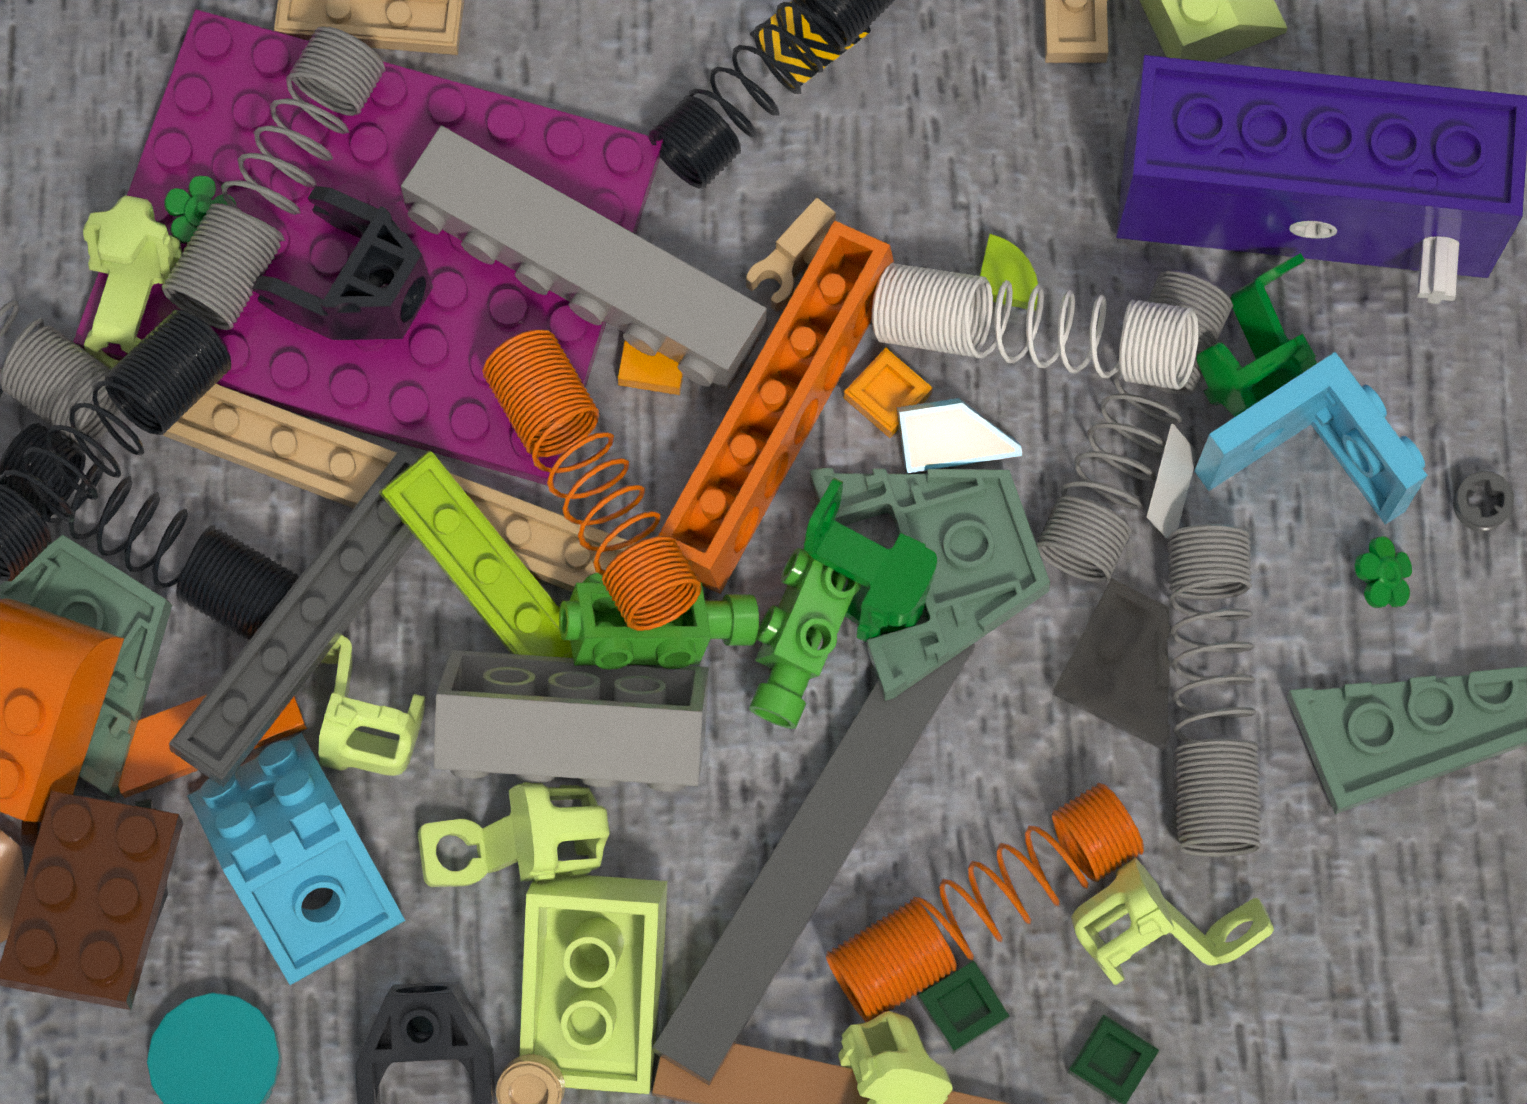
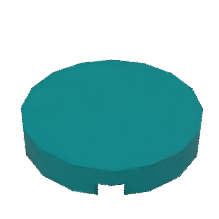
(214, 1053)

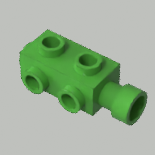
(792, 632)
(603, 639)

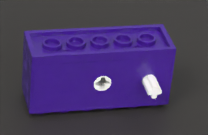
(1324, 168)

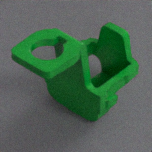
(1275, 355)
(890, 579)

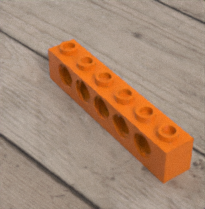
(777, 404)

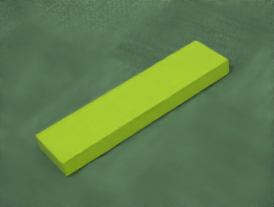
(476, 559)

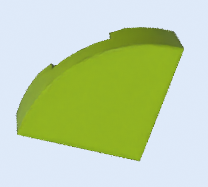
(1007, 262)

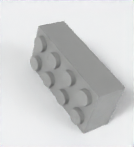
(570, 720)

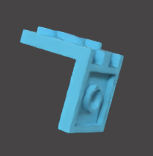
(1346, 419)
(279, 840)

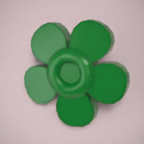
(191, 206)
(1384, 574)

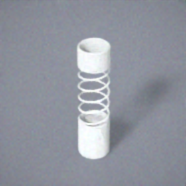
(955, 313)

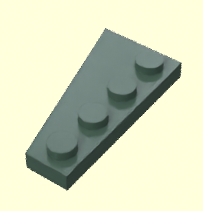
(1404, 733)

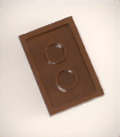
(90, 900)

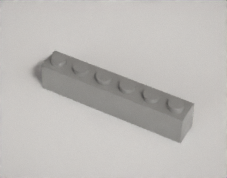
(583, 259)

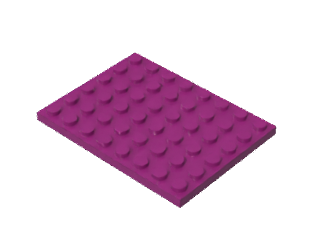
(431, 382)

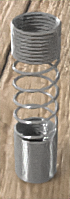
(235, 248)
(52, 375)
(1087, 536)
(1213, 775)

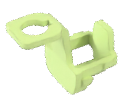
(136, 256)
(344, 746)
(524, 836)
(1153, 916)
(893, 1062)

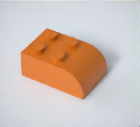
(49, 703)

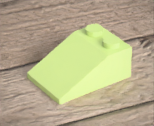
(594, 978)

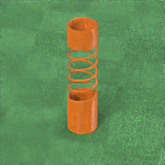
(555, 416)
(909, 950)

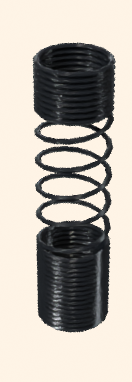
(700, 141)
(152, 389)
(221, 573)

